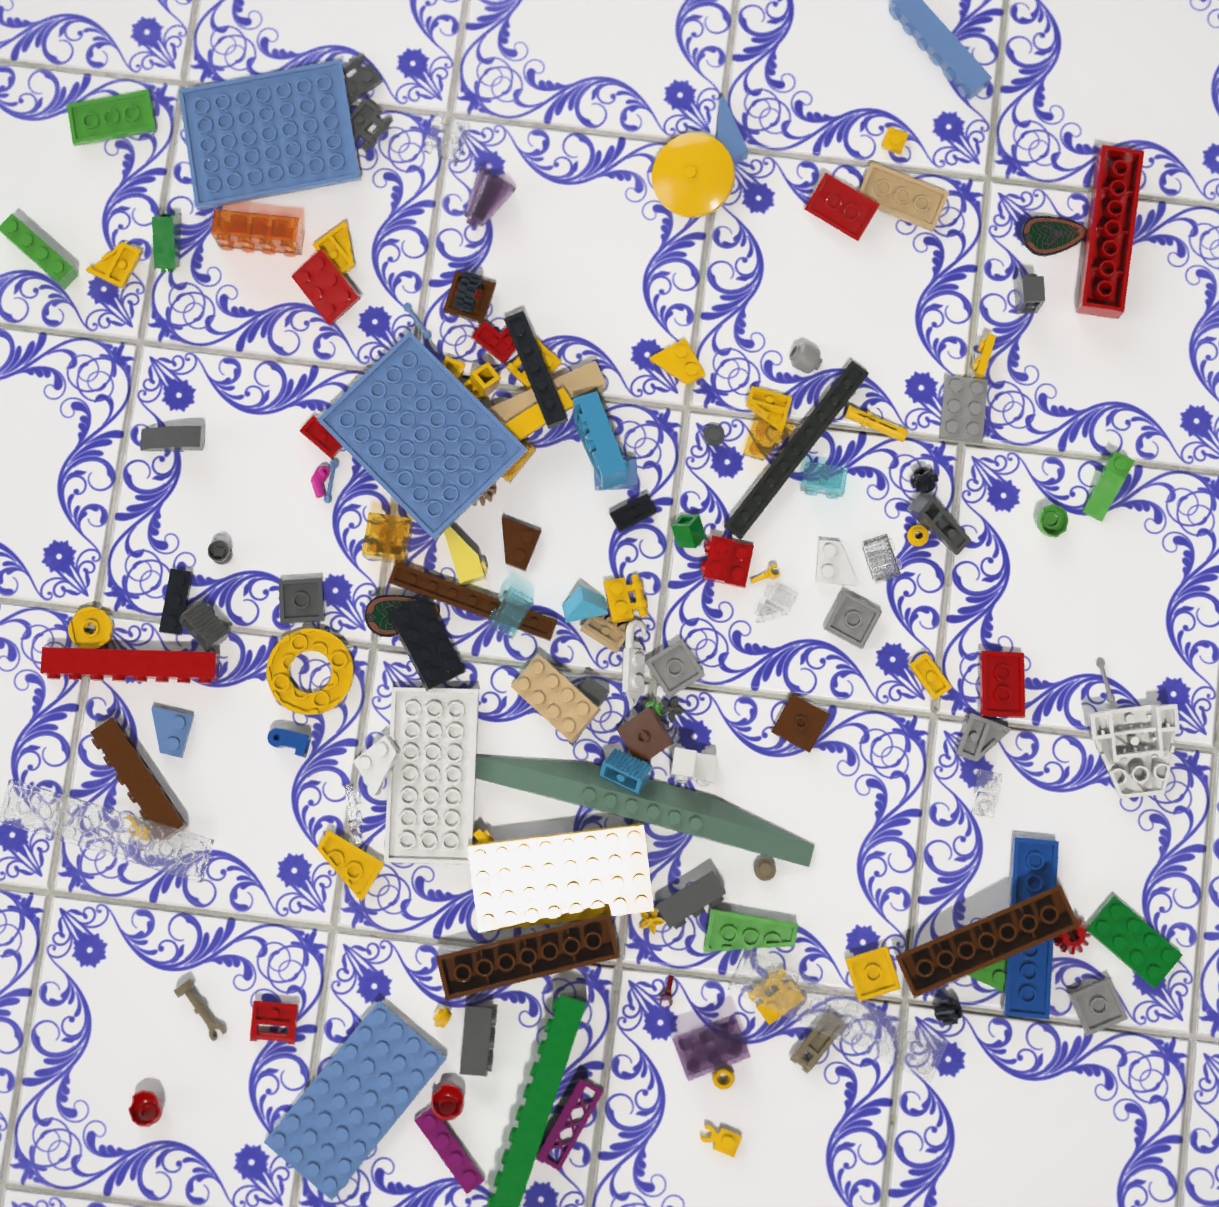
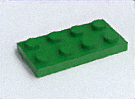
(1133, 942)

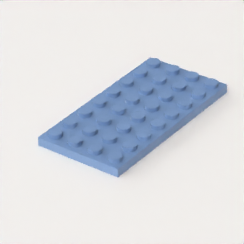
(355, 1100)

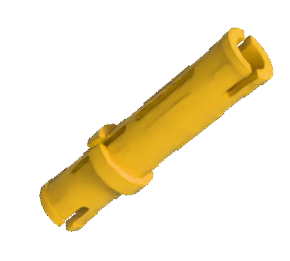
(876, 423)

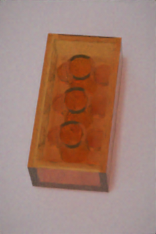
(258, 232)

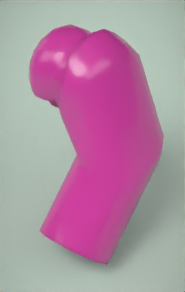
(318, 479)

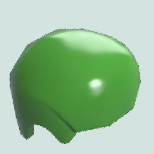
(1052, 520)

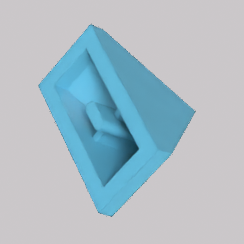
(584, 605)

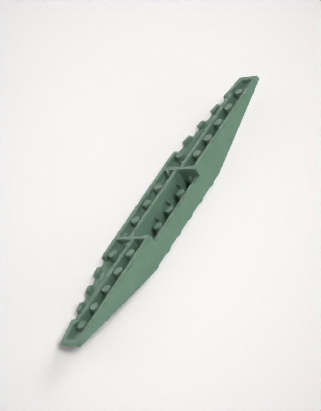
(656, 804)

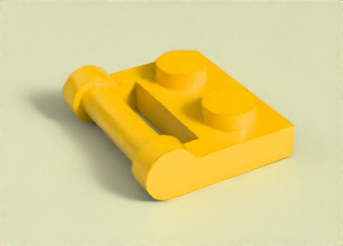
(549, 358)

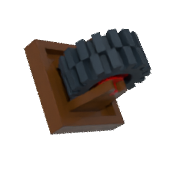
(469, 297)

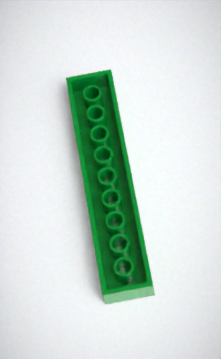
(539, 1102)

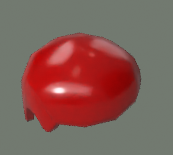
(447, 1102)
(145, 1109)

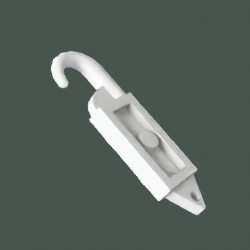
(633, 664)

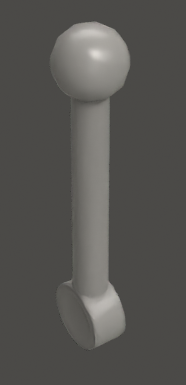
(1101, 663)

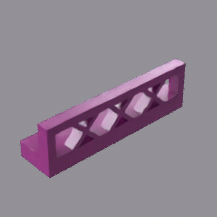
(561, 1121)

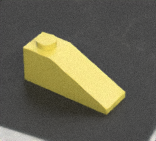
(465, 559)

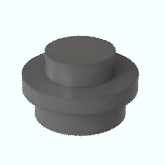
(713, 435)

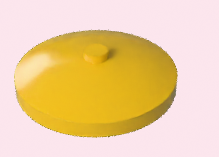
(693, 175)

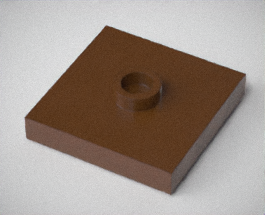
(800, 723)
(645, 735)

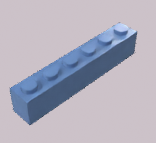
(941, 46)

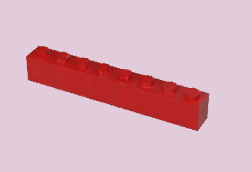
(130, 664)

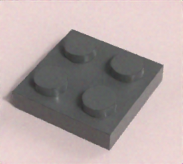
(301, 601)

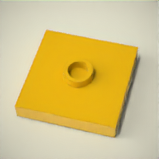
(872, 973)

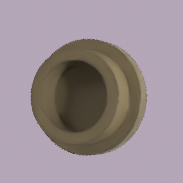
(765, 869)

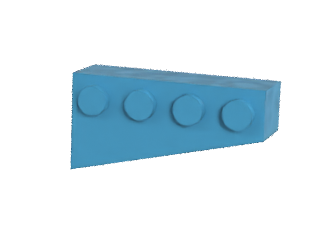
(599, 440)

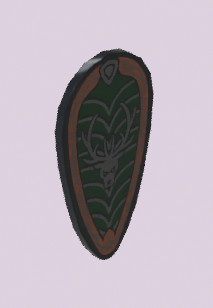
(1051, 235)
(378, 608)

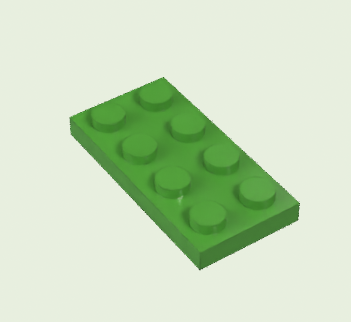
(111, 118)

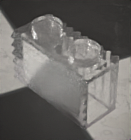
(881, 558)

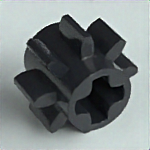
(924, 479)
(948, 1011)

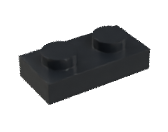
(633, 513)

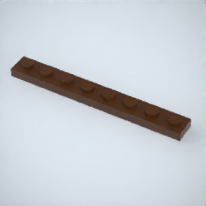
(465, 598)

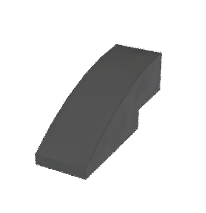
(172, 439)

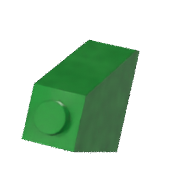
(166, 241)

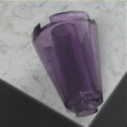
(486, 197)

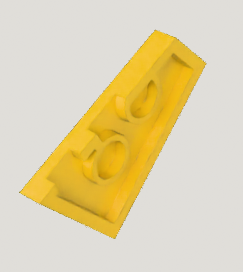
(351, 863)

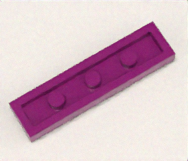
(450, 1151)

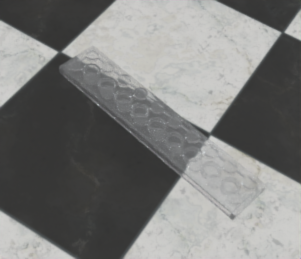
(106, 830)
(838, 1015)

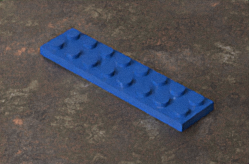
(1030, 972)

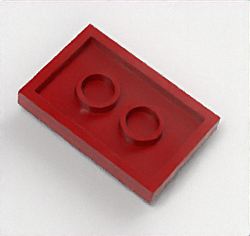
(842, 206)
(326, 287)
(1002, 684)

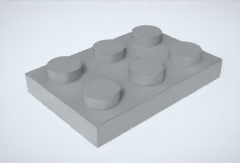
(963, 409)

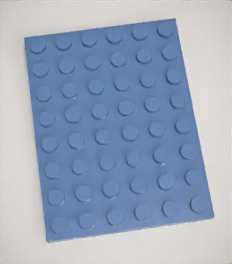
(269, 134)
(422, 435)

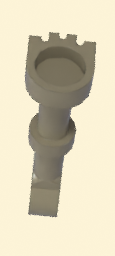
(200, 1008)

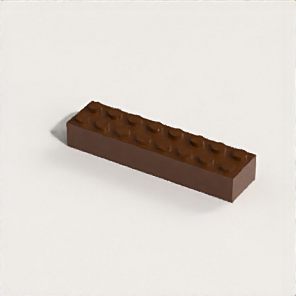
(987, 941)
(527, 957)

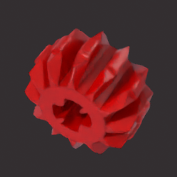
(1074, 943)

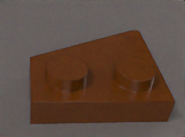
(518, 543)

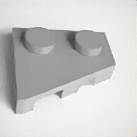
(980, 737)

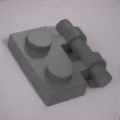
(361, 82)
(363, 118)

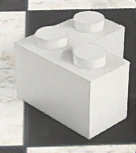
(693, 766)

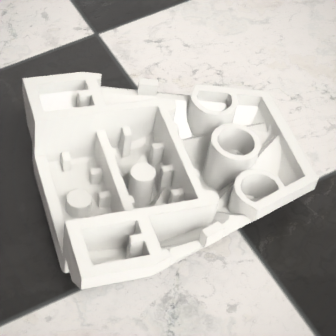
(1136, 746)

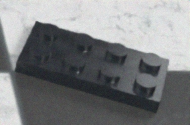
(426, 643)

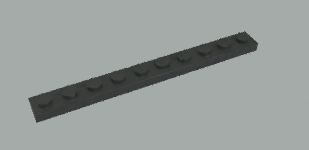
(796, 450)

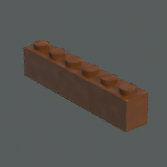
(135, 774)

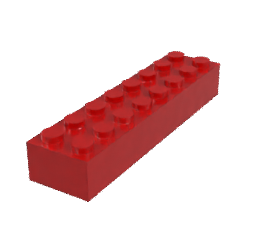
(1110, 232)

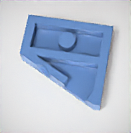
(171, 730)

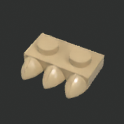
(605, 632)

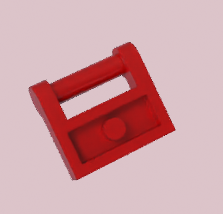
(274, 1014)

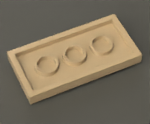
(904, 196)
(555, 698)

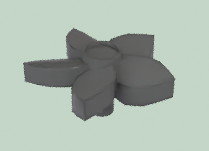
(671, 709)

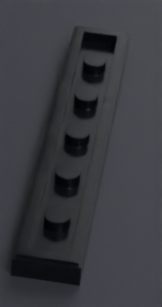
(536, 369)

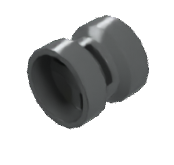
(220, 548)

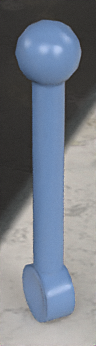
(408, 308)
(333, 464)

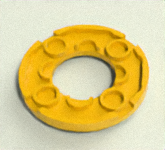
(284, 654)

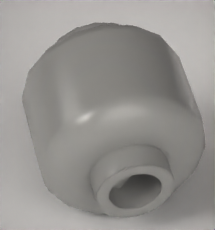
(805, 357)

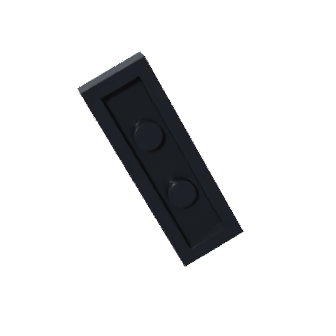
(175, 601)

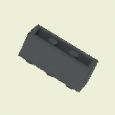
(691, 900)
(477, 1041)

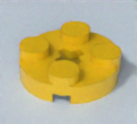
(81, 622)

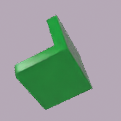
(688, 531)

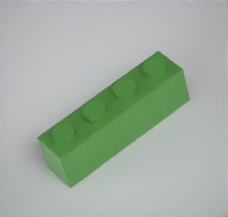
(38, 251)

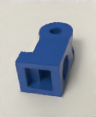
(284, 738)

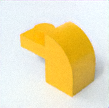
(483, 381)

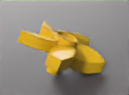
(651, 921)

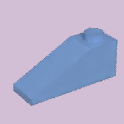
(729, 133)

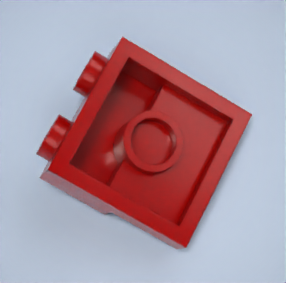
(727, 561)

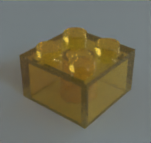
(387, 538)

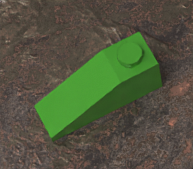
(1108, 485)

